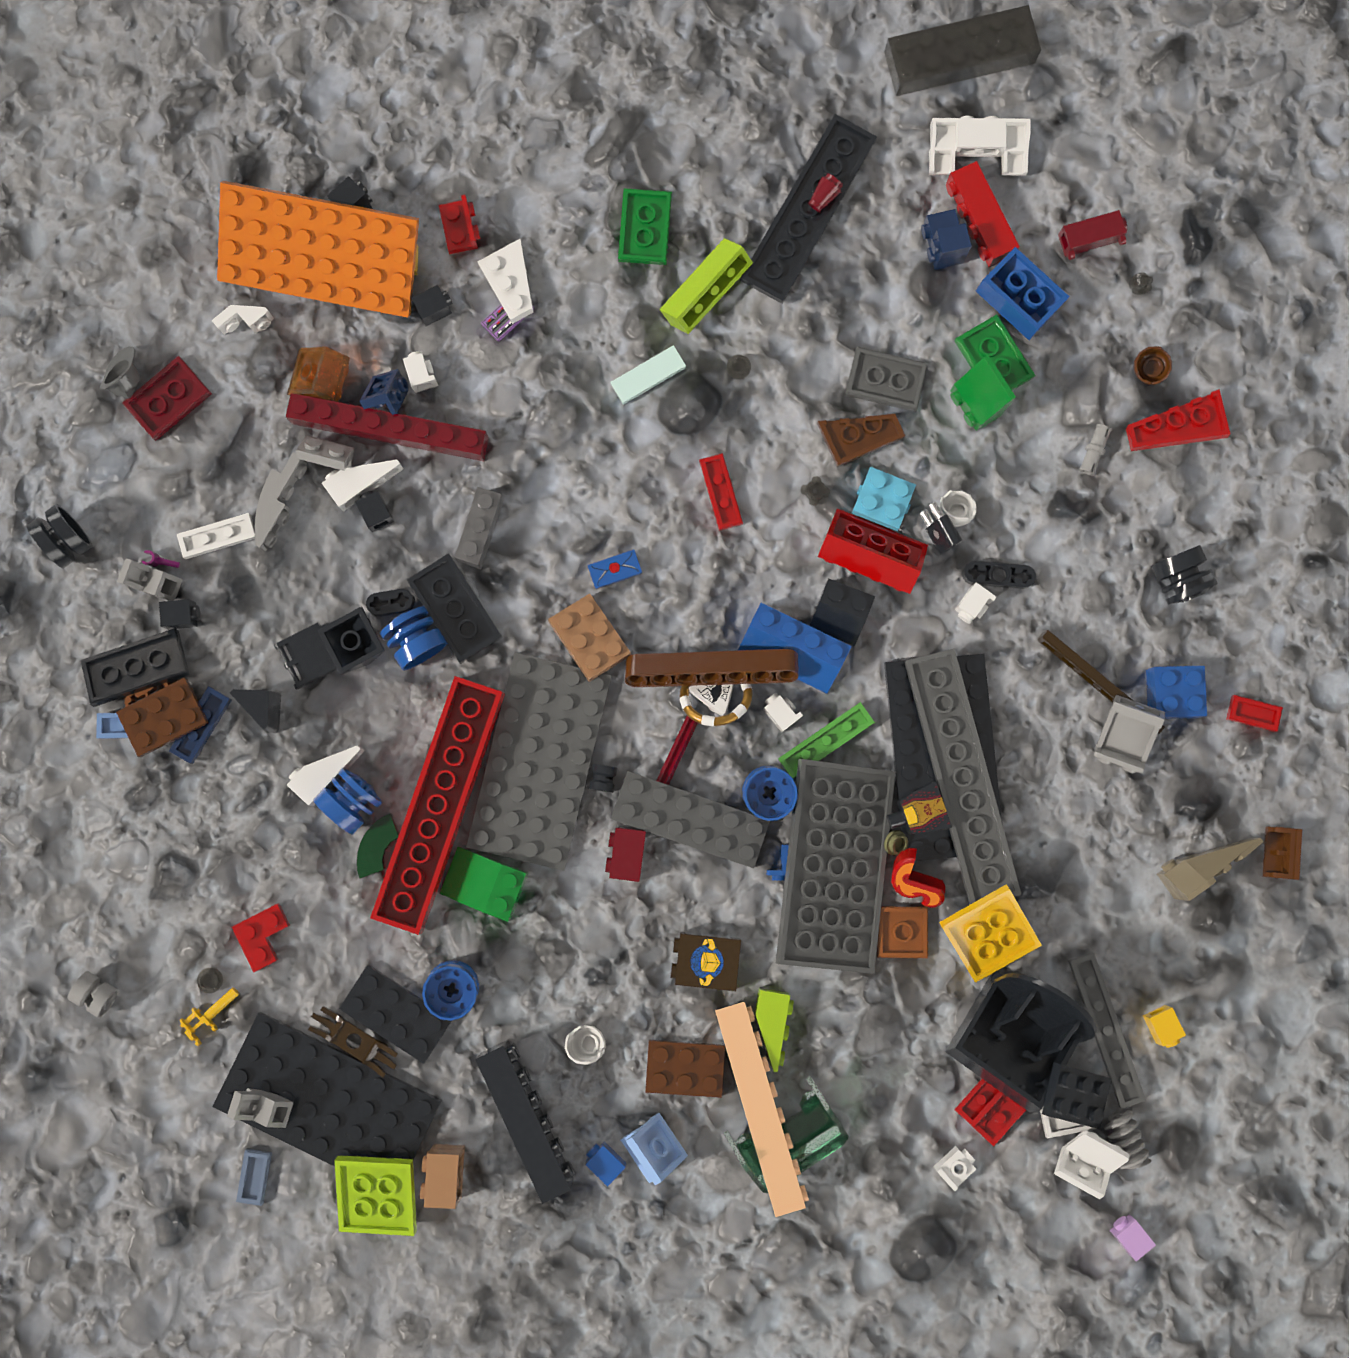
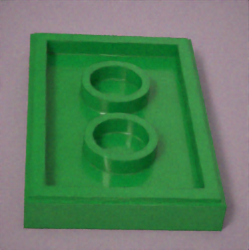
(645, 226)
(994, 340)

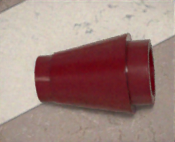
(825, 192)

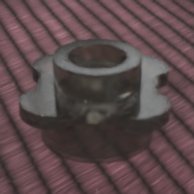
(822, 491)

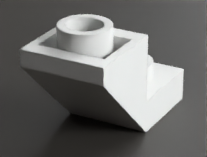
(255, 317)

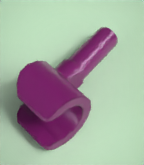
(157, 560)

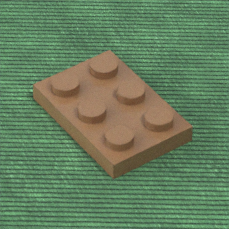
(589, 637)

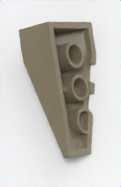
(1196, 873)

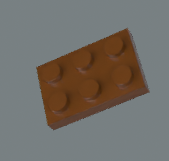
(162, 717)
(685, 1068)

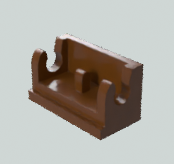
(1282, 853)

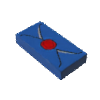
(614, 569)

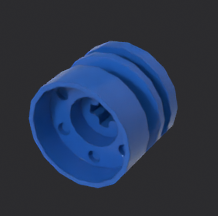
(411, 633)
(784, 794)
(347, 801)
(437, 996)

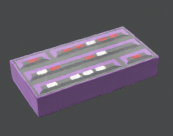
(499, 324)

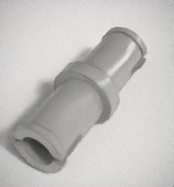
(1095, 449)

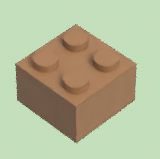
(443, 1176)

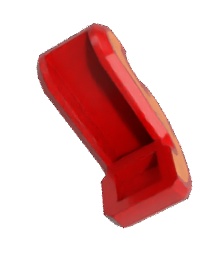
(916, 884)

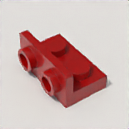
(458, 225)

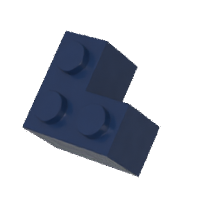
(946, 239)

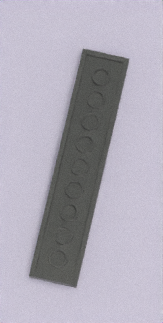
(961, 774)

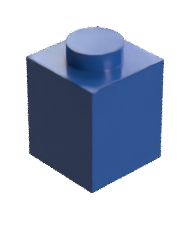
(605, 1163)

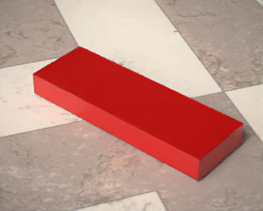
(720, 492)

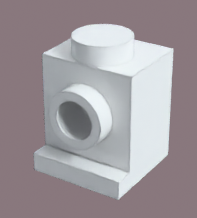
(419, 372)
(974, 603)
(781, 711)
(946, 1166)

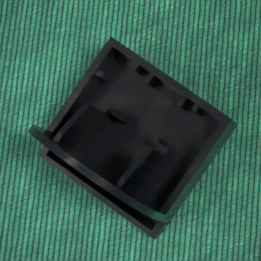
(1018, 1034)

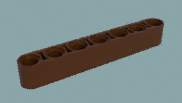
(712, 668)

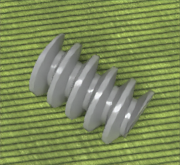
(1128, 1138)

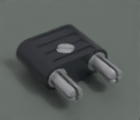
(942, 530)

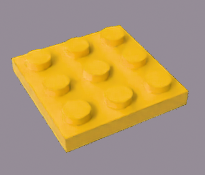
(990, 933)

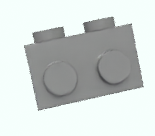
(325, 453)

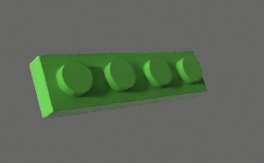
(827, 738)

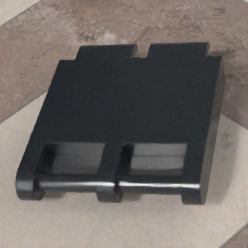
(307, 655)

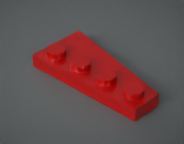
(1190, 423)

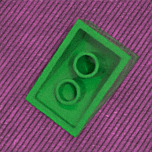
(982, 394)
(484, 884)

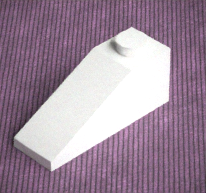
(351, 483)
(315, 776)

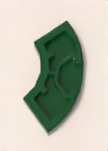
(374, 844)

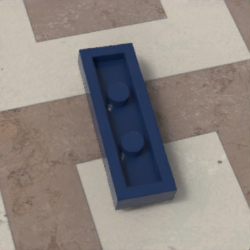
(190, 745)

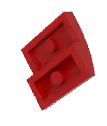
(989, 1111)

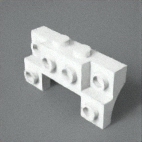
(979, 138)

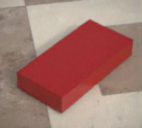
(1254, 713)

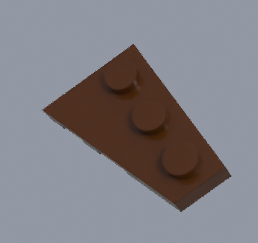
(857, 437)

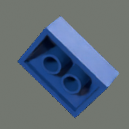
(1022, 293)

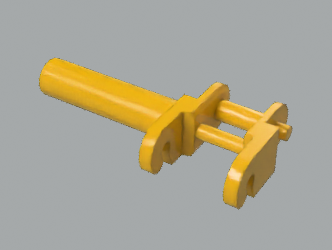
(207, 1018)

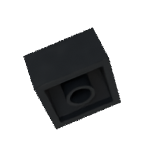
(842, 611)

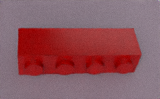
(982, 213)

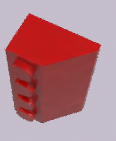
(873, 551)

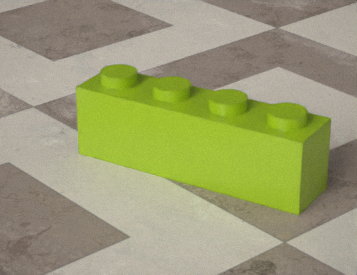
(706, 285)

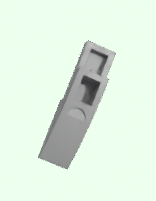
(271, 510)

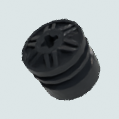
(1184, 575)

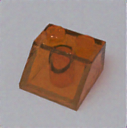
(319, 373)

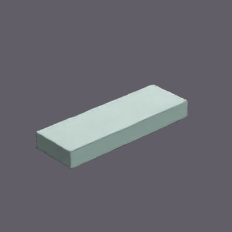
(648, 375)

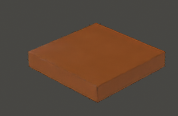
(903, 932)

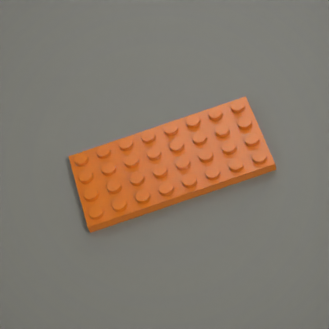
(316, 249)

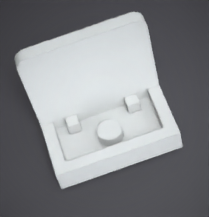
(1089, 1162)

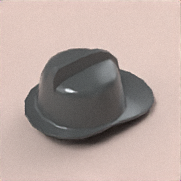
(121, 374)

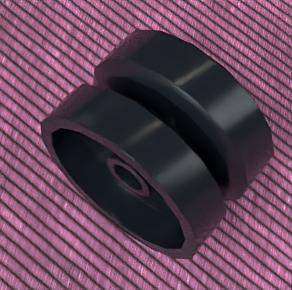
(59, 536)

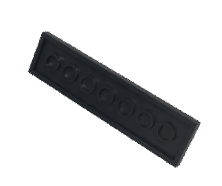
(797, 224)

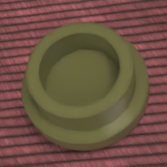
(895, 842)

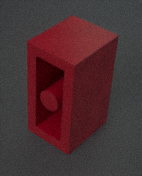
(626, 854)

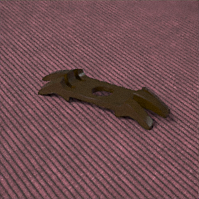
(340, 1033)

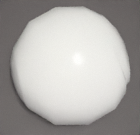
(959, 507)
(585, 1045)

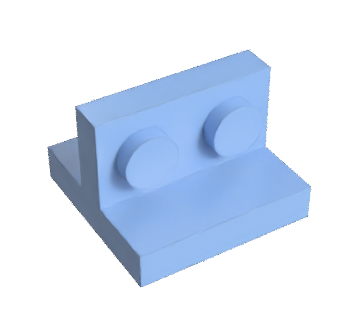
(654, 1149)

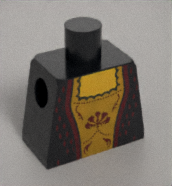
(921, 811)

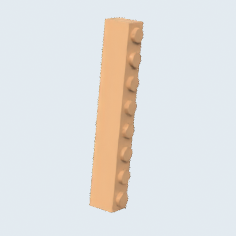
(760, 1109)

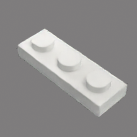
(216, 536)

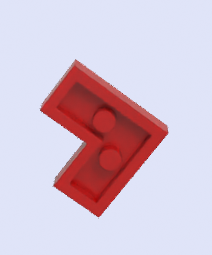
(254, 935)

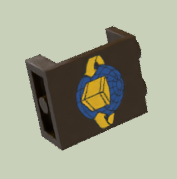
(706, 961)

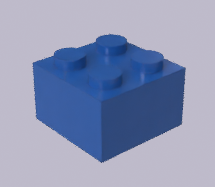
(1177, 691)

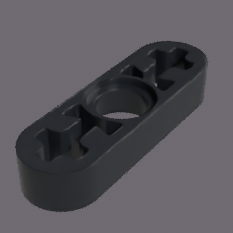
(1016, 582)

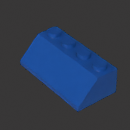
(818, 653)

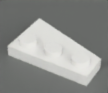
(508, 279)

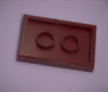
(167, 398)

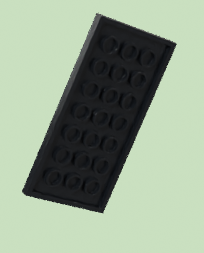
(910, 749)
(335, 1097)

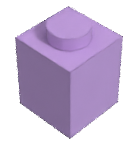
(1132, 1237)

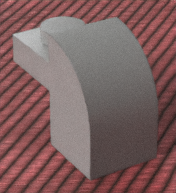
(149, 580)
(260, 1107)

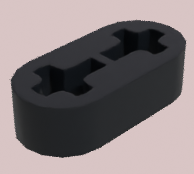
(389, 596)

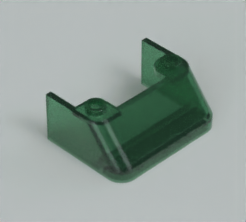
(813, 1134)

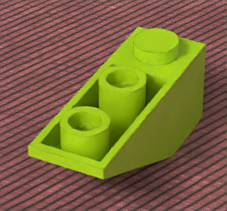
(771, 1016)

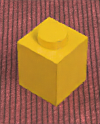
(1164, 1026)

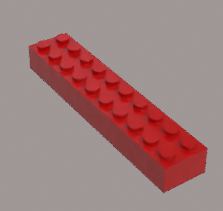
(438, 806)

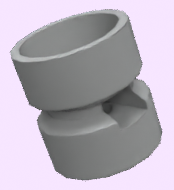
(93, 994)

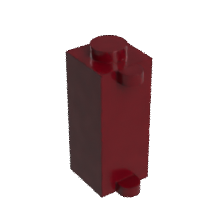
(1093, 233)

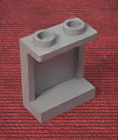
(1128, 734)

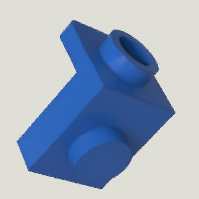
(779, 875)

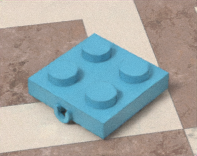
(883, 499)

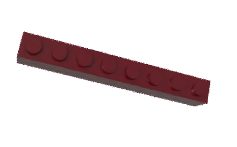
(386, 427)

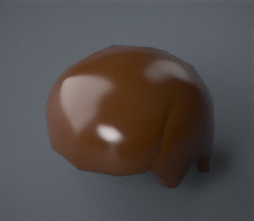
(1152, 365)

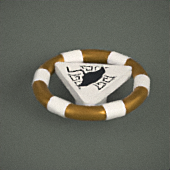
(717, 699)

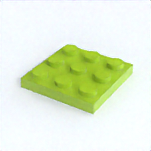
(375, 1195)

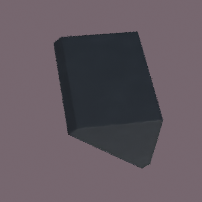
(351, 641)
(262, 706)

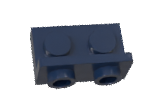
(386, 389)

